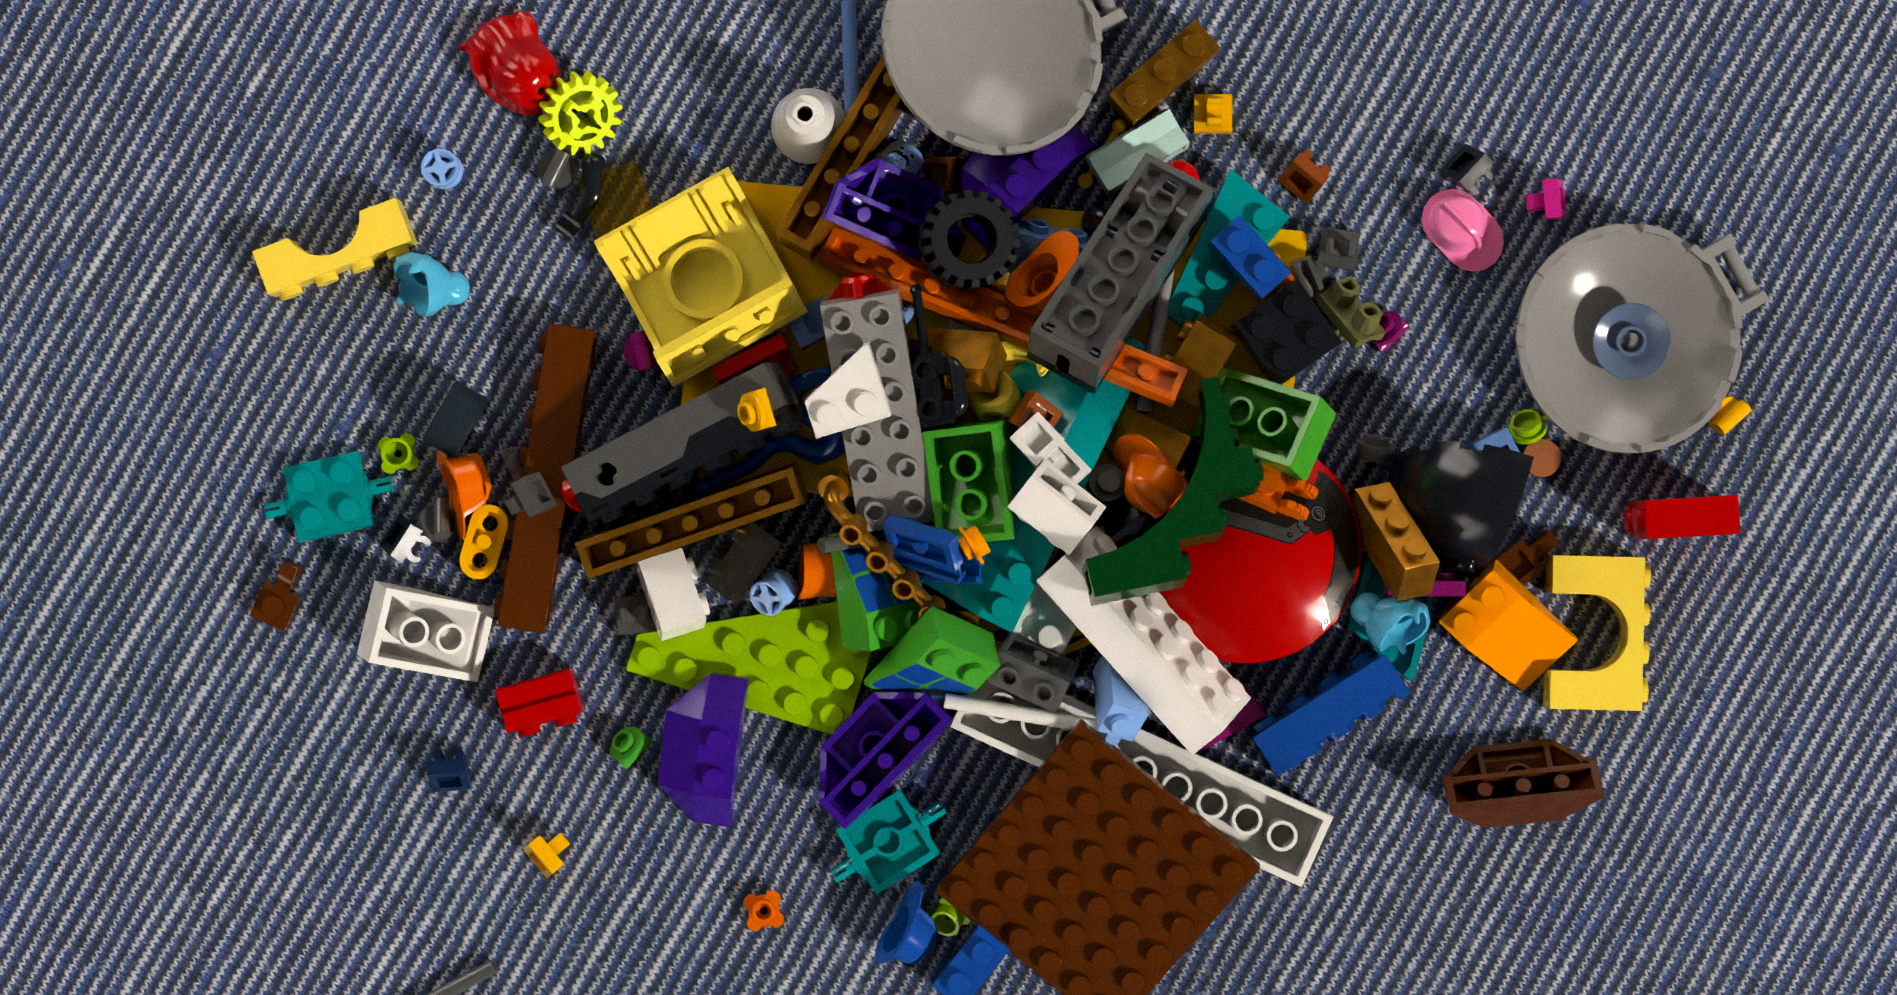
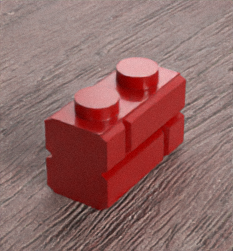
(540, 701)

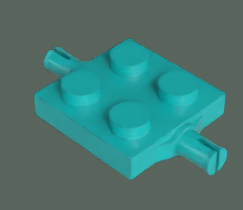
(329, 497)
(888, 841)

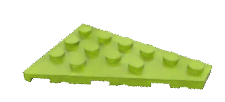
(790, 660)

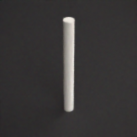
(1014, 712)

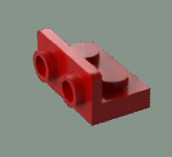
(771, 350)

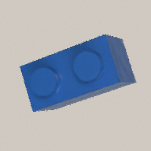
(1249, 258)
(971, 963)

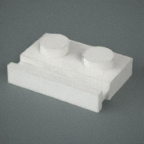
(1045, 622)

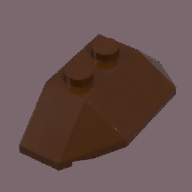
(1521, 783)

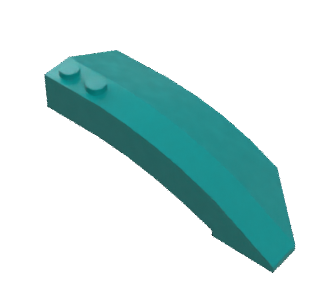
(1017, 563)

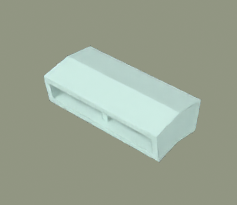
(1118, 158)

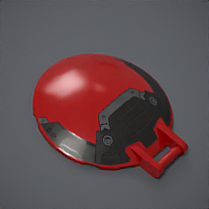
(1270, 577)

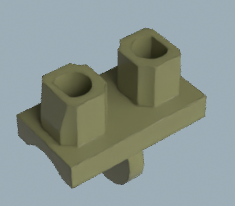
(1350, 317)

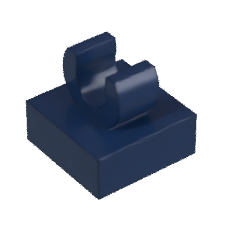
(449, 774)

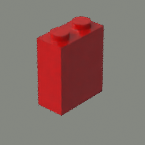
(1682, 517)

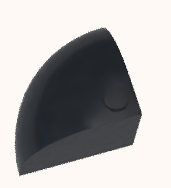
(1461, 499)

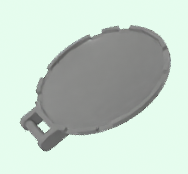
(996, 70)
(1647, 268)

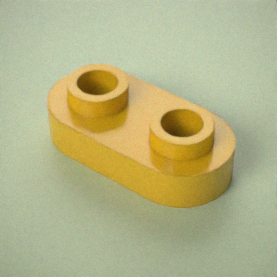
(483, 541)

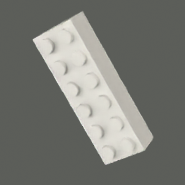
(1149, 650)

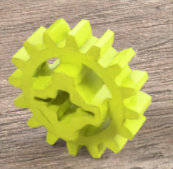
(576, 130)

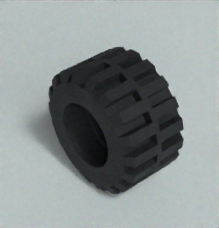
(997, 225)

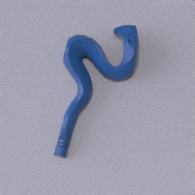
(816, 452)

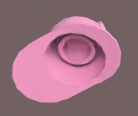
(1462, 230)

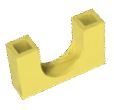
(1619, 680)

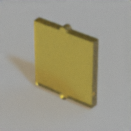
(621, 198)

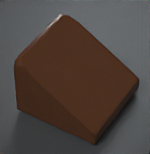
(944, 172)

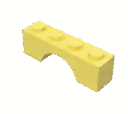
(380, 233)

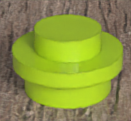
(1527, 427)

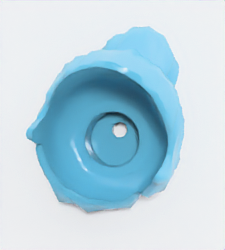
(428, 283)
(1390, 621)

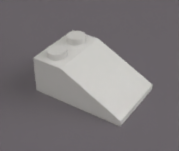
(425, 632)

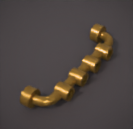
(834, 489)

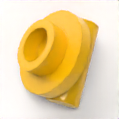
(755, 410)
(1729, 415)

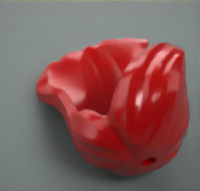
(512, 62)

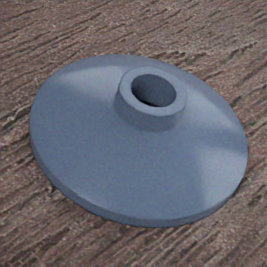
(1642, 357)

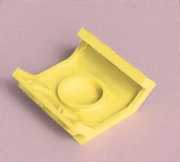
(701, 276)

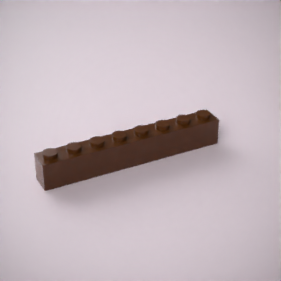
(553, 442)

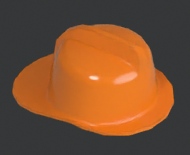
(1043, 271)
(1150, 478)
(466, 485)

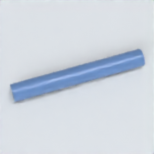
(850, 53)

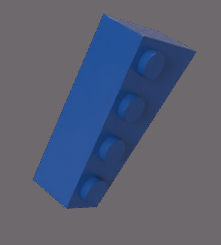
(1327, 711)

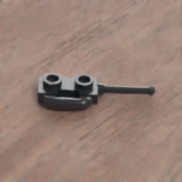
(929, 374)

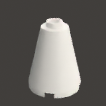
(806, 139)

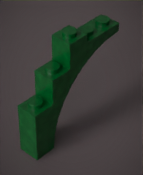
(1155, 559)

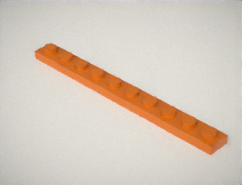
(989, 311)

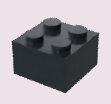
(1286, 334)

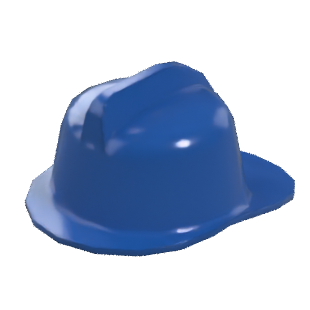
(908, 932)

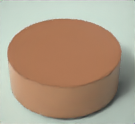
(1546, 457)

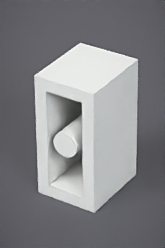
(1056, 507)
(672, 594)

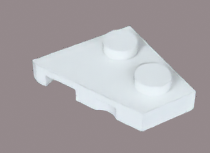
(849, 396)

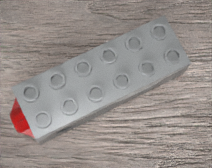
(887, 454)

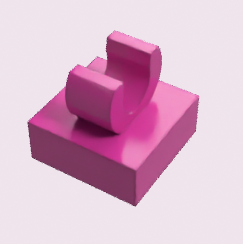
(1551, 200)

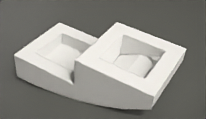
(1040, 441)

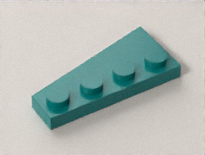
(1205, 278)

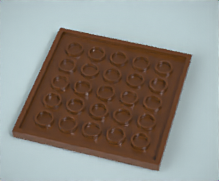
(1097, 872)

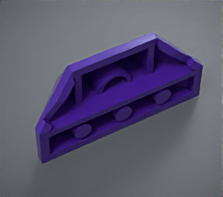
(1022, 178)
(887, 207)
(704, 748)
(876, 750)

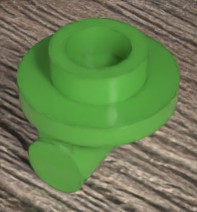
(629, 745)

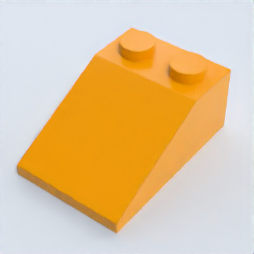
(1507, 626)

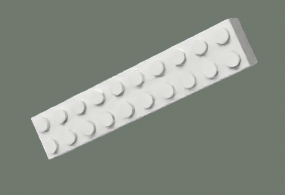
(1258, 818)

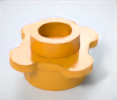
(973, 544)

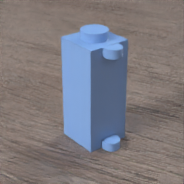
(1117, 705)

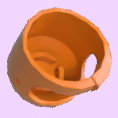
(815, 573)

